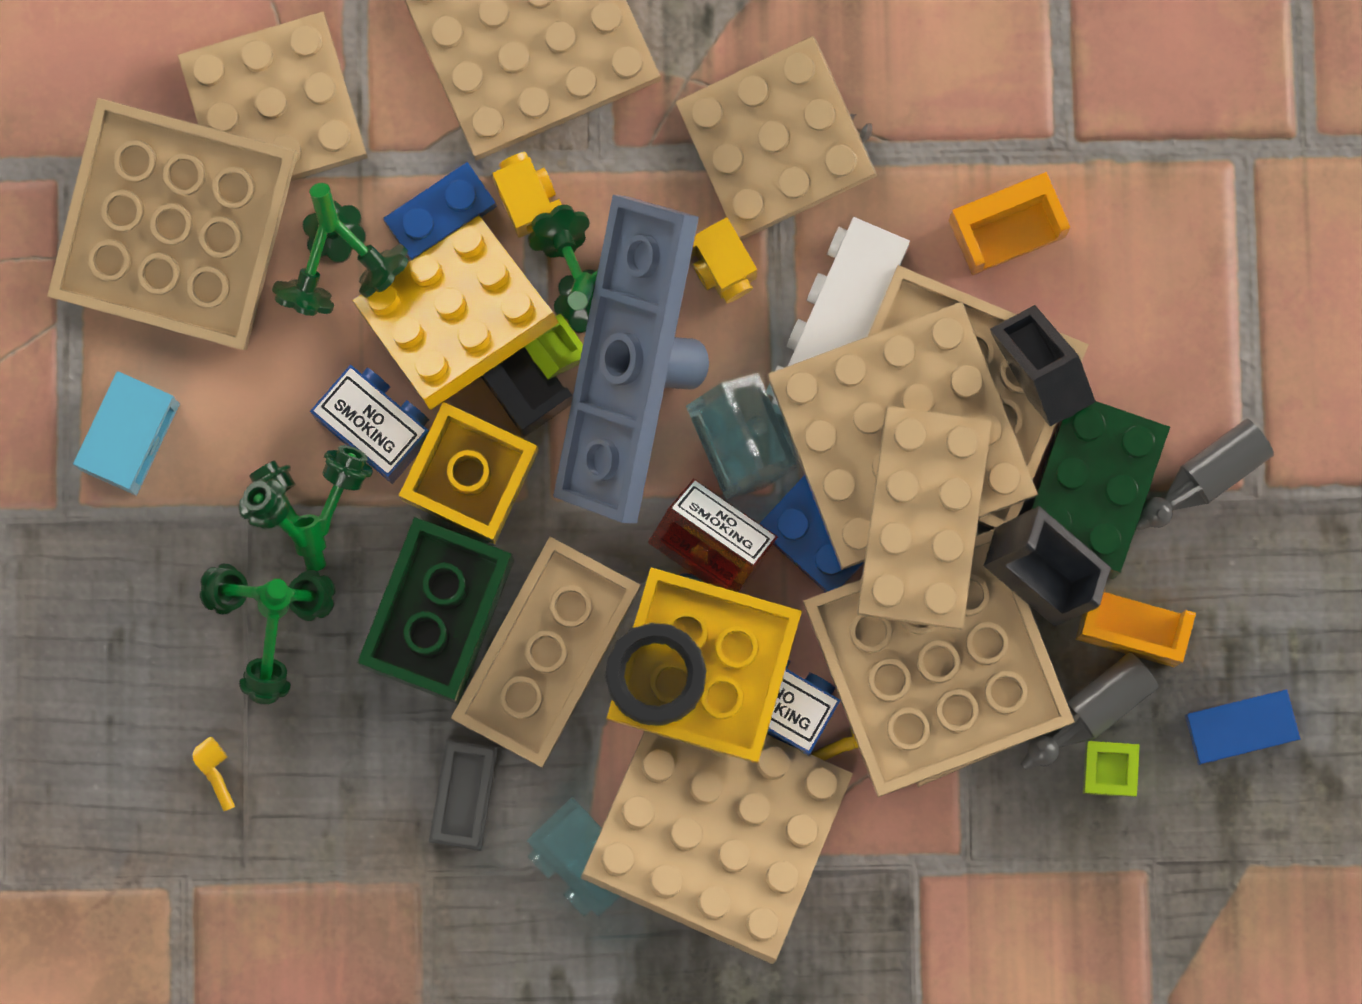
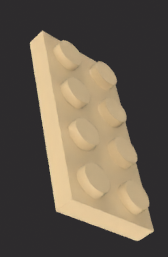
(924, 517)
(546, 652)

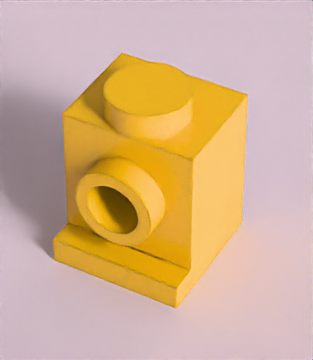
(524, 191)
(723, 261)

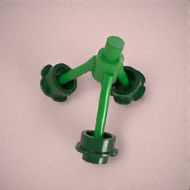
(268, 506)
(307, 597)

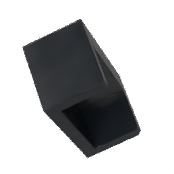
(526, 392)
(1047, 566)

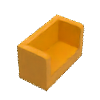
(1009, 223)
(1138, 628)

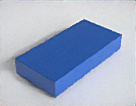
(1242, 727)

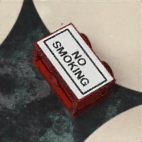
(712, 538)

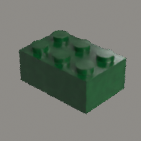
(1101, 477)
(436, 610)

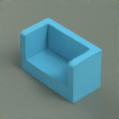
(126, 433)

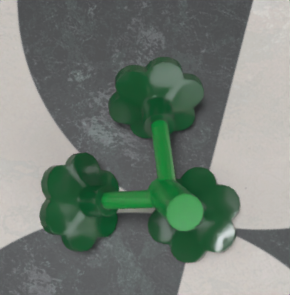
(335, 233)
(560, 235)

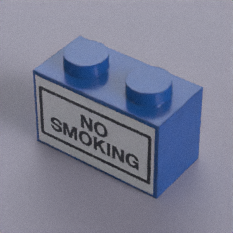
(372, 422)
(802, 710)

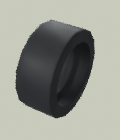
(647, 635)

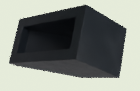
(1044, 365)

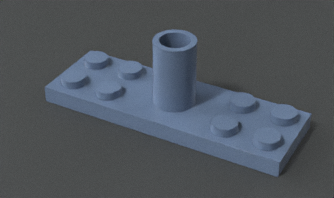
(629, 358)

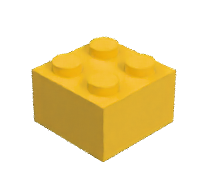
(469, 472)

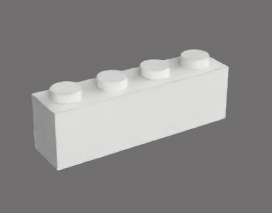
(850, 293)

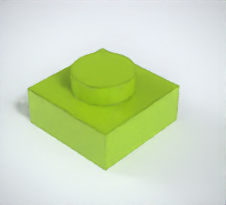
(556, 349)
(1111, 769)

